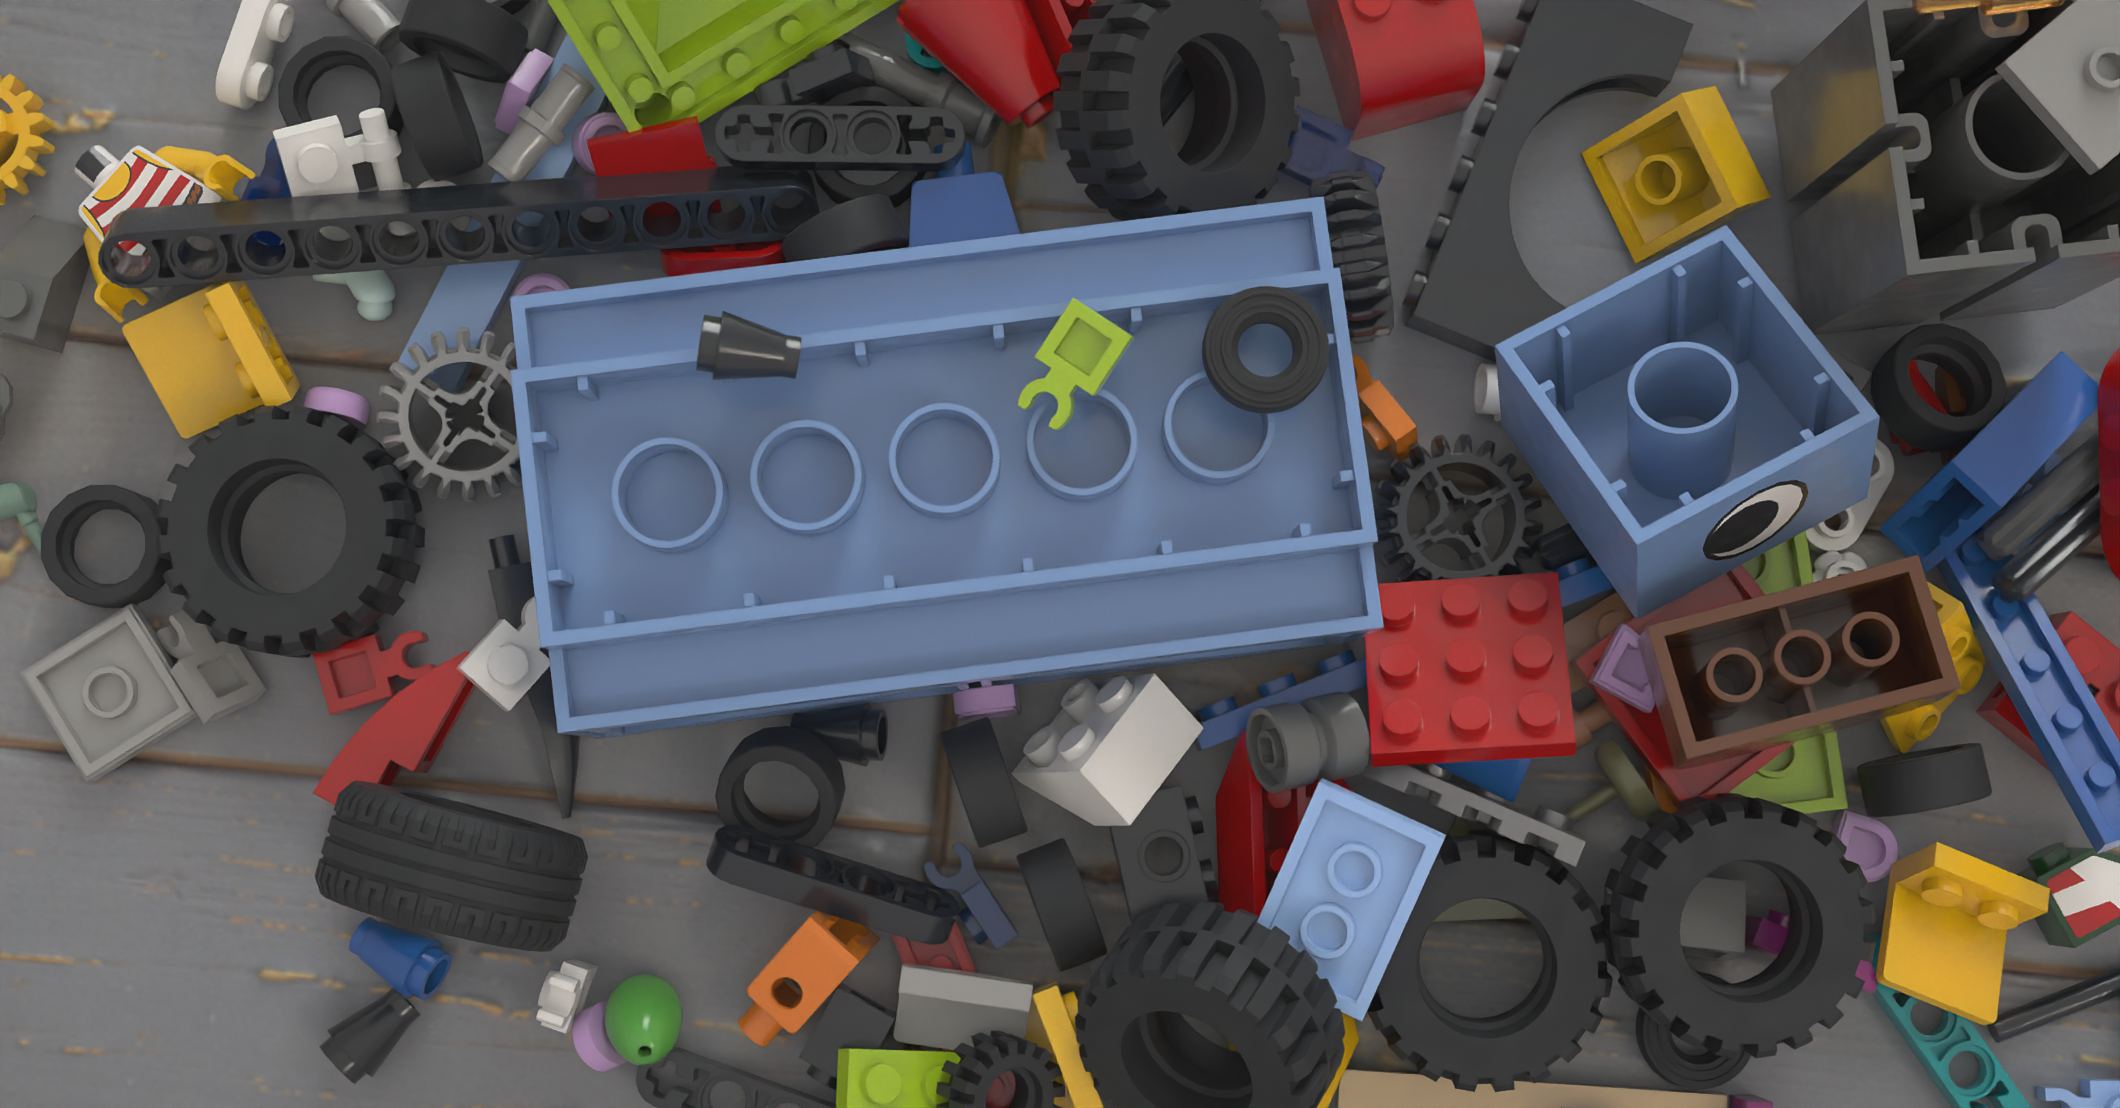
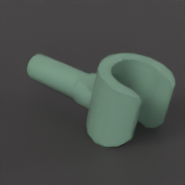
(20, 501)

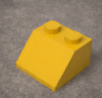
(1675, 173)

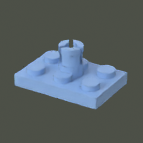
(1350, 889)

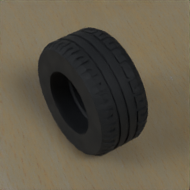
(451, 867)

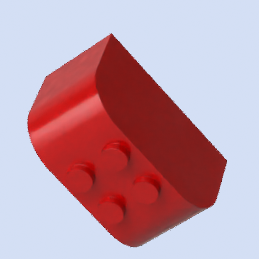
(1399, 59)

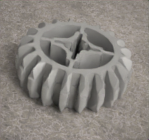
(435, 459)

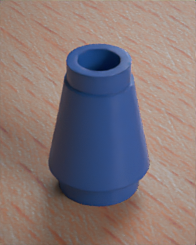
(401, 957)

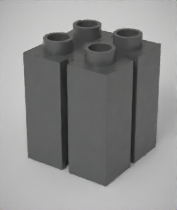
(1934, 176)

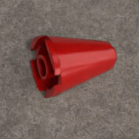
(989, 50)

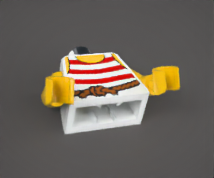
(141, 181)

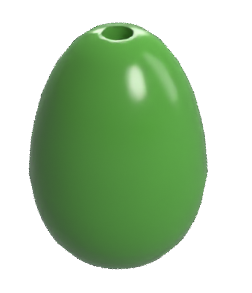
(643, 1018)

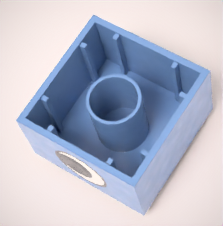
(1685, 420)

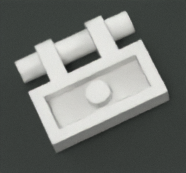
(321, 160)

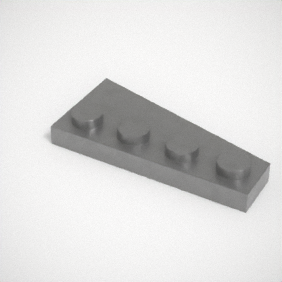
(1545, 828)

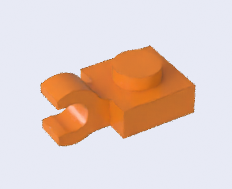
(1381, 416)

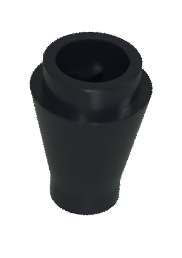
(744, 349)
(852, 731)
(369, 1035)

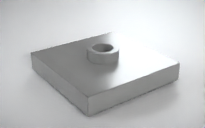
(2073, 79)
(110, 693)

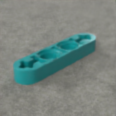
(1942, 1044)

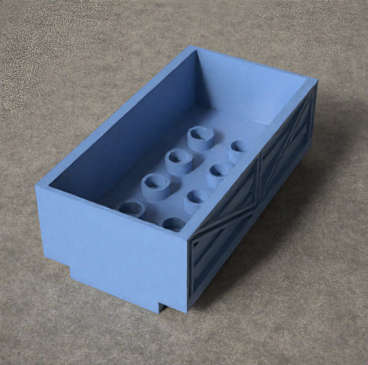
(895, 504)

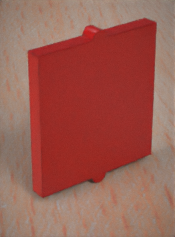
(653, 149)

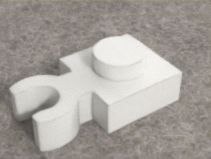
(507, 659)
(565, 994)

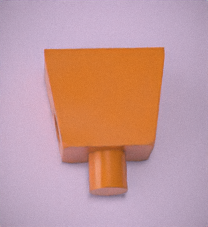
(818, 960)

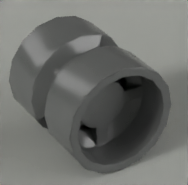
(1307, 741)

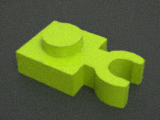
(1081, 354)

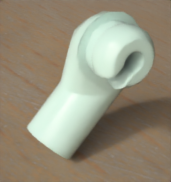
(369, 287)

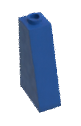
(1994, 463)

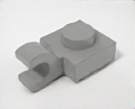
(209, 674)

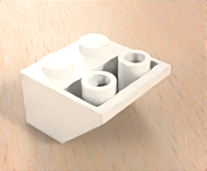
(1109, 748)

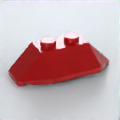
(1254, 832)

